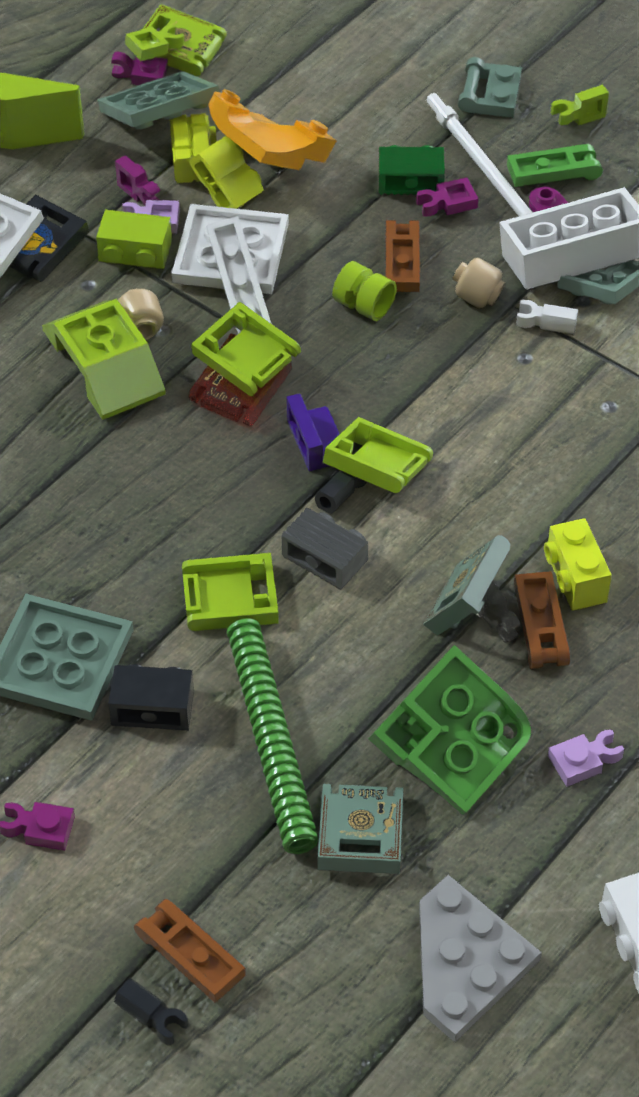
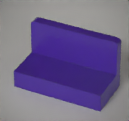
(311, 430)

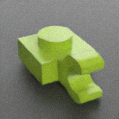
(586, 107)

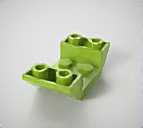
(109, 355)

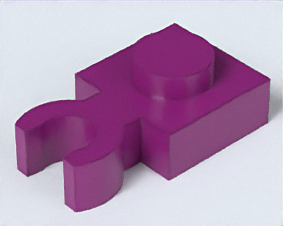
(134, 180)
(451, 196)
(43, 827)

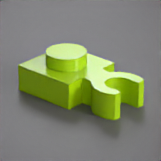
(152, 43)

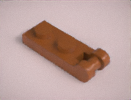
(403, 255)
(541, 619)
(191, 950)

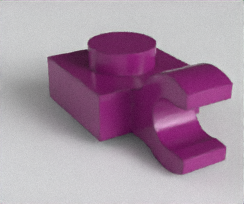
(139, 71)

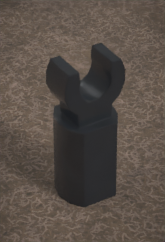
(337, 491)
(149, 1010)

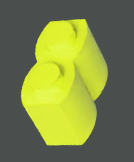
(226, 174)

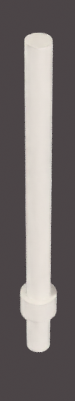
(449, 120)

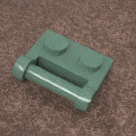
(500, 91)

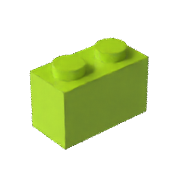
(134, 239)

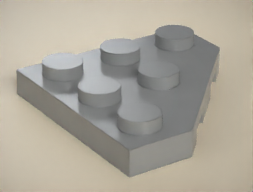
(466, 957)

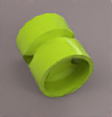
(363, 290)

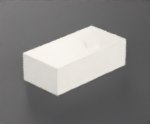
(572, 238)

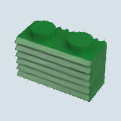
(410, 169)

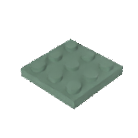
(158, 99)
(61, 656)

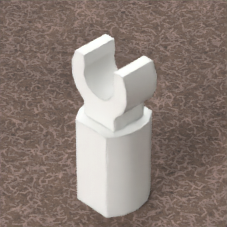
(547, 317)

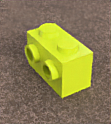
(578, 564)

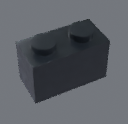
(151, 697)

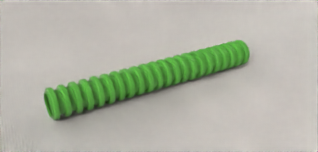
(272, 737)

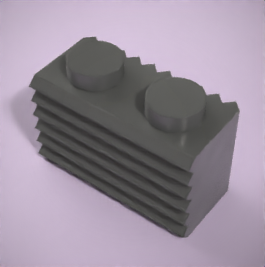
(324, 547)

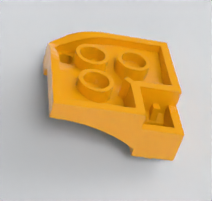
(266, 140)

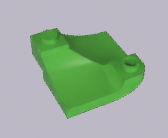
(453, 730)

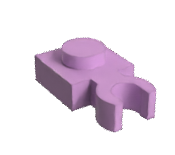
(157, 207)
(580, 760)

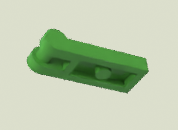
(554, 165)

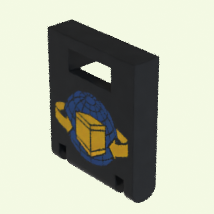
(49, 241)

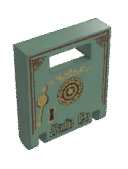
(467, 586)
(362, 818)

